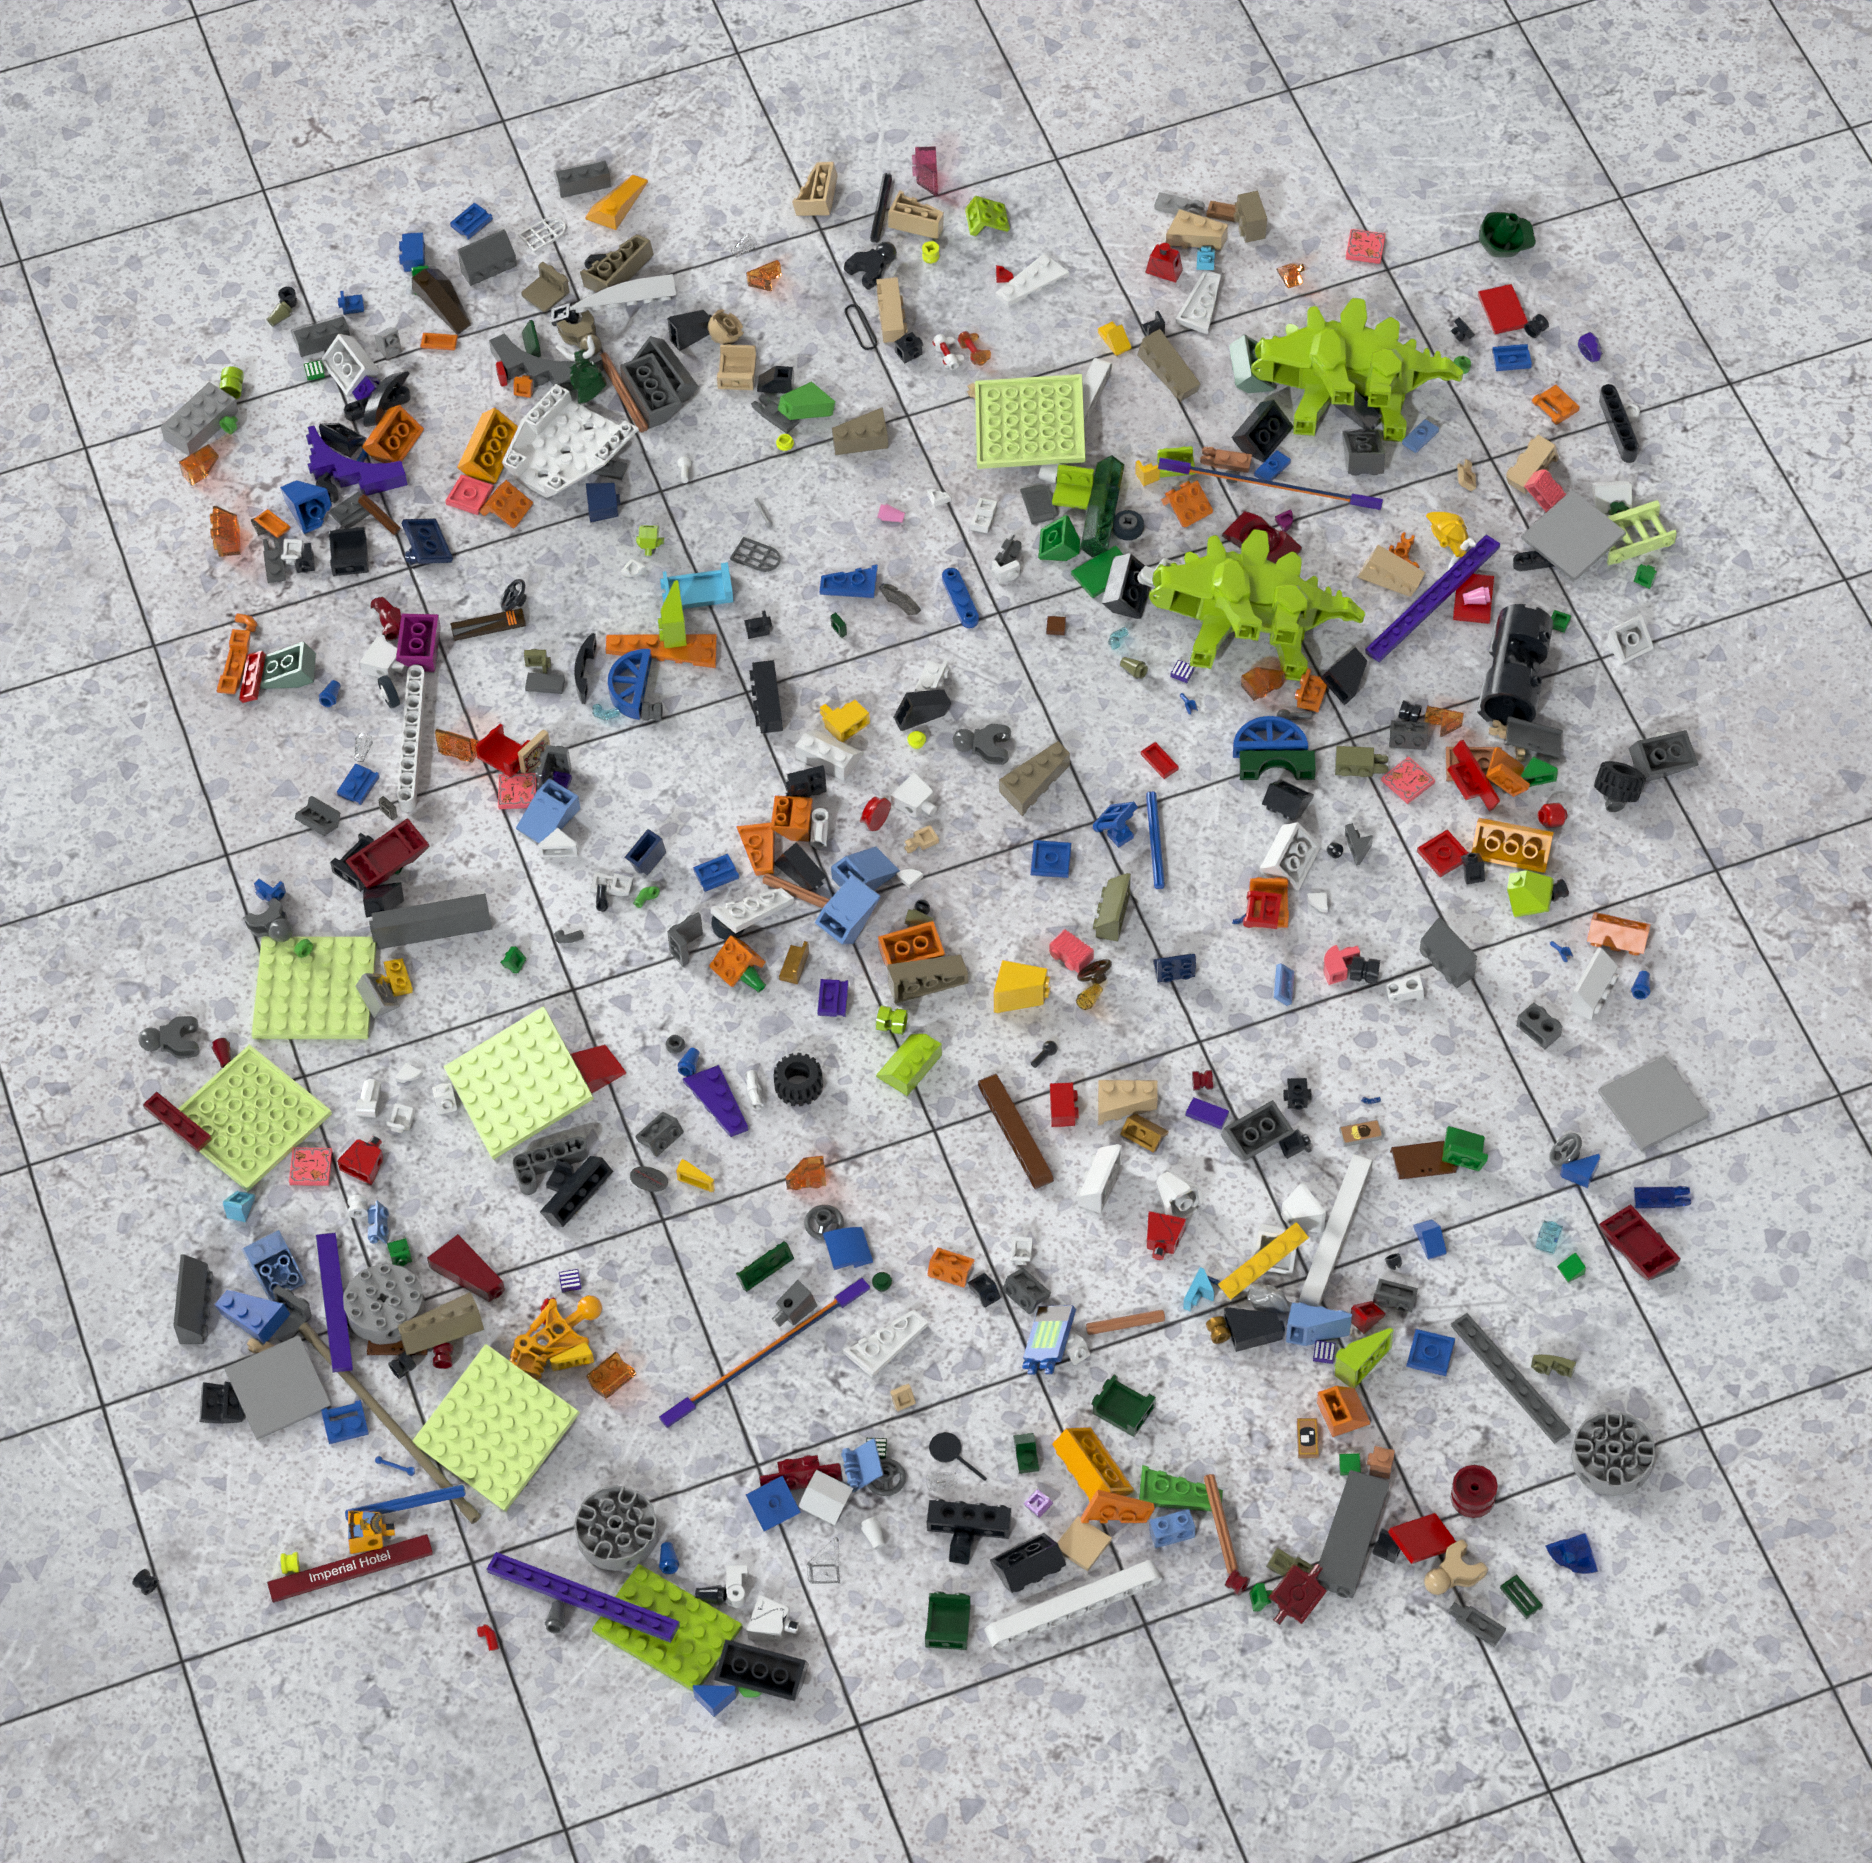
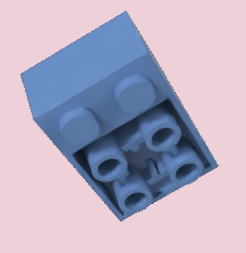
(549, 809)
(867, 865)
(848, 911)
(273, 1264)
(1316, 1323)

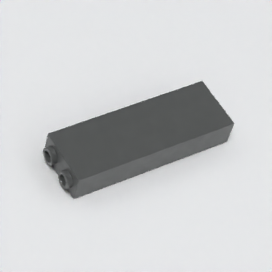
(430, 921)
(1352, 1533)

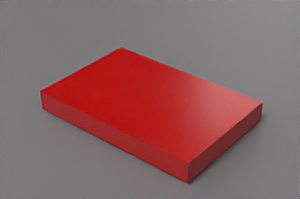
(1502, 309)
(1473, 612)
(1422, 1538)

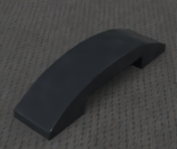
(373, 410)
(586, 651)

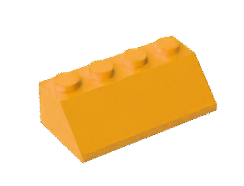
(488, 447)
(1512, 845)
(1090, 1462)

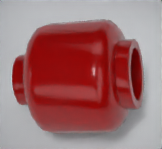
(1552, 815)

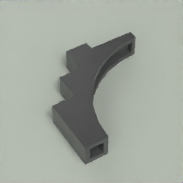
(540, 370)

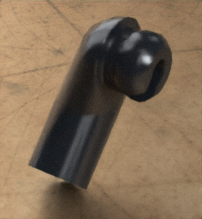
(592, 258)
(601, 899)

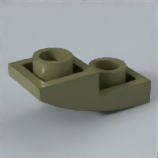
(1545, 1363)

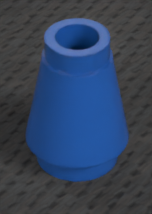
(329, 695)
(1641, 986)
(688, 1063)
(668, 1559)

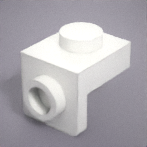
(292, 550)
(1005, 573)
(444, 1098)
(401, 1118)
(1021, 1250)
(1076, 1348)

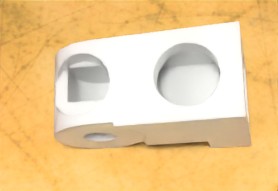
(1405, 989)
(734, 1586)

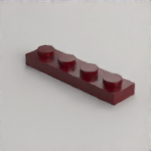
(177, 1122)

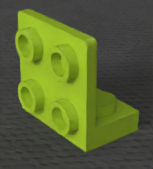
(986, 212)
(1073, 487)

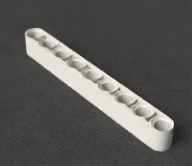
(1092, 388)
(411, 738)
(1336, 1231)
(1073, 1604)

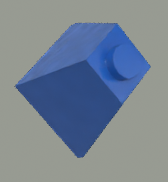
(307, 504)

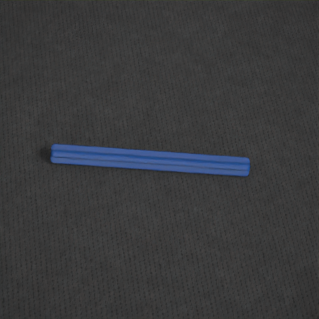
(1155, 840)
(413, 1500)

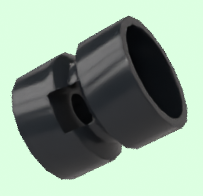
(1365, 969)

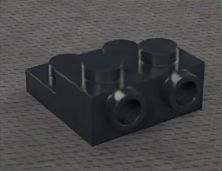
(806, 782)

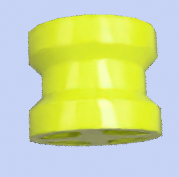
(933, 255)
(290, 1562)

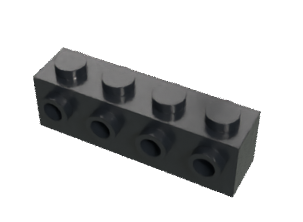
(767, 696)
(576, 1191)

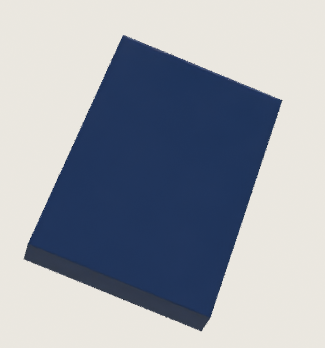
(427, 541)

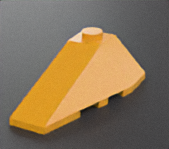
(617, 203)

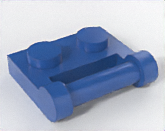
(1115, 816)
(347, 1427)

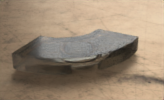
(899, 598)

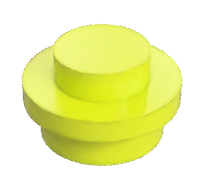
(784, 442)
(916, 739)

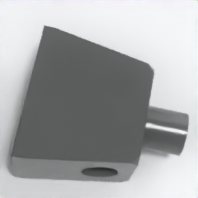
(794, 1305)

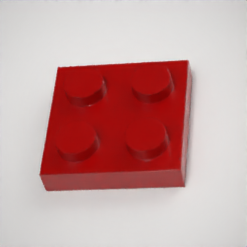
(1442, 853)

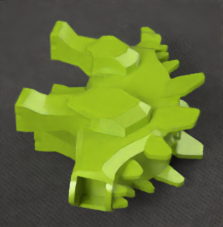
(1345, 357)
(1249, 597)

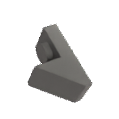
(1358, 846)

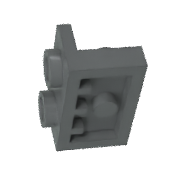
(1408, 735)
(660, 1133)
(1025, 1290)

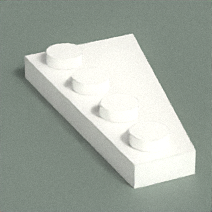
(1031, 279)
(1200, 304)

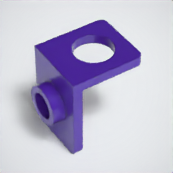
(365, 387)

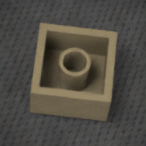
(1250, 216)

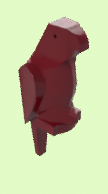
(389, 617)

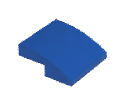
(847, 1247)

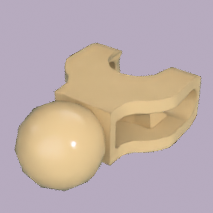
(1454, 1571)

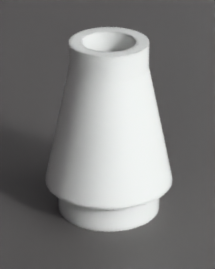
(873, 1532)

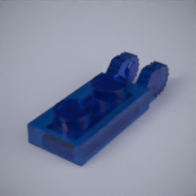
(1661, 1197)

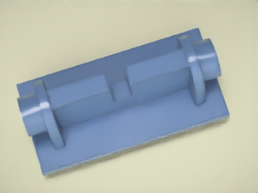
(378, 1216)

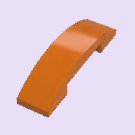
(235, 662)

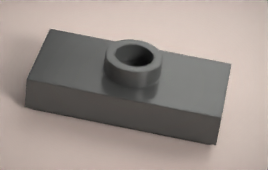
(612, 469)

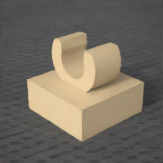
(902, 1397)

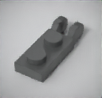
(773, 415)
(273, 563)

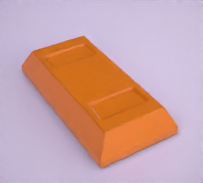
(439, 341)
(272, 523)

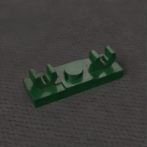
(765, 1266)

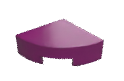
(1285, 520)

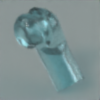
(1116, 636)
(604, 715)

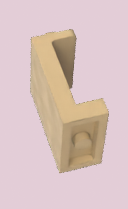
(736, 367)

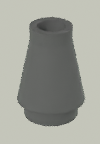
(556, 1619)

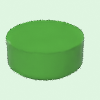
(303, 948)

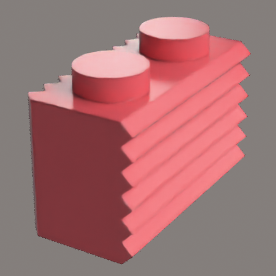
(1544, 489)
(1071, 951)

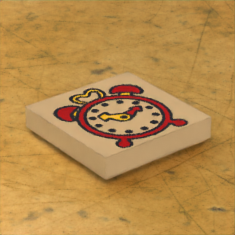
(530, 754)

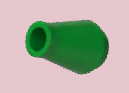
(753, 979)

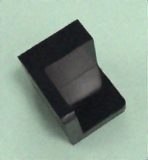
(1152, 326)
(1386, 1547)

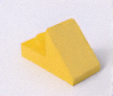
(1115, 338)

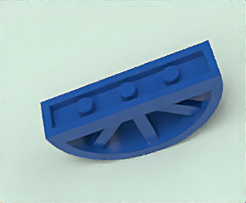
(629, 660)
(1269, 723)

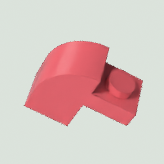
(1336, 962)

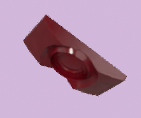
(1279, 541)
(388, 854)
(1638, 1243)

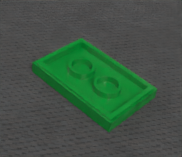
(1095, 572)

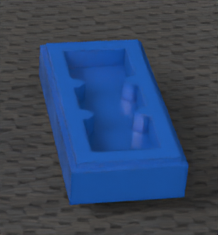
(1272, 466)

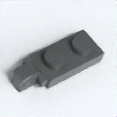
(1478, 1623)

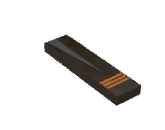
(488, 624)

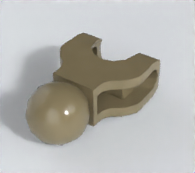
(578, 333)

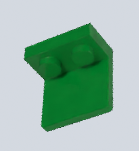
(1464, 1149)

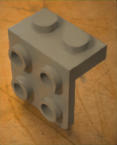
(546, 289)

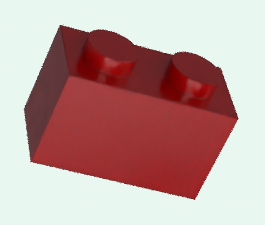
(1062, 1104)

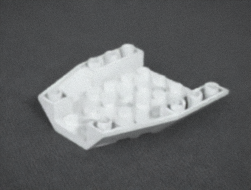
(559, 426)

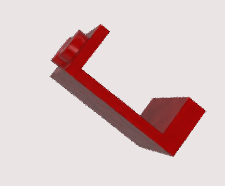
(500, 751)

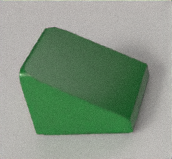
(1572, 1268)

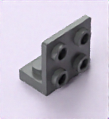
(682, 934)

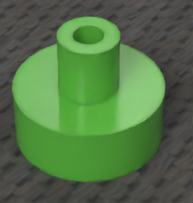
(1464, 363)
(228, 424)

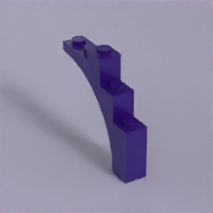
(369, 476)

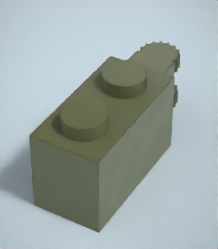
(1359, 761)

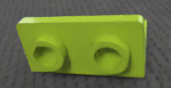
(1182, 454)

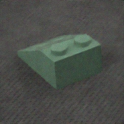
(289, 667)

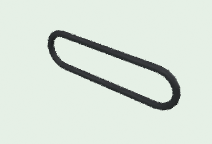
(866, 348)

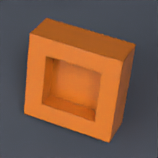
(523, 386)

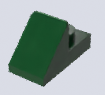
(1026, 1453)

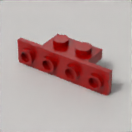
(1470, 777)

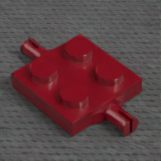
(1297, 1594)

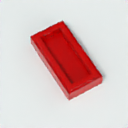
(1159, 760)

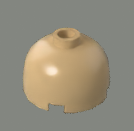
(724, 328)

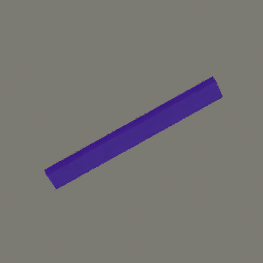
(333, 1302)

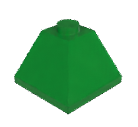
(1059, 541)

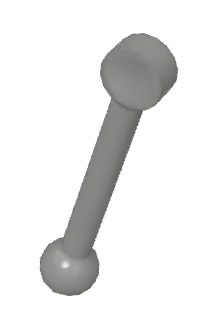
(768, 523)

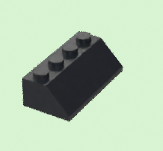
(761, 1670)

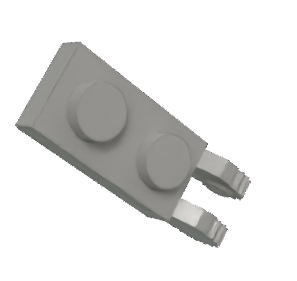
(1172, 204)

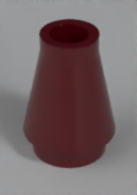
(222, 1051)

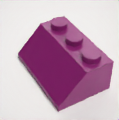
(419, 640)

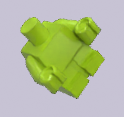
(649, 538)

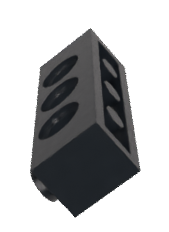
(978, 1525)

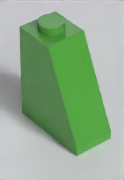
(806, 402)

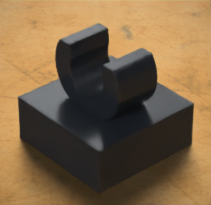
(1463, 328)

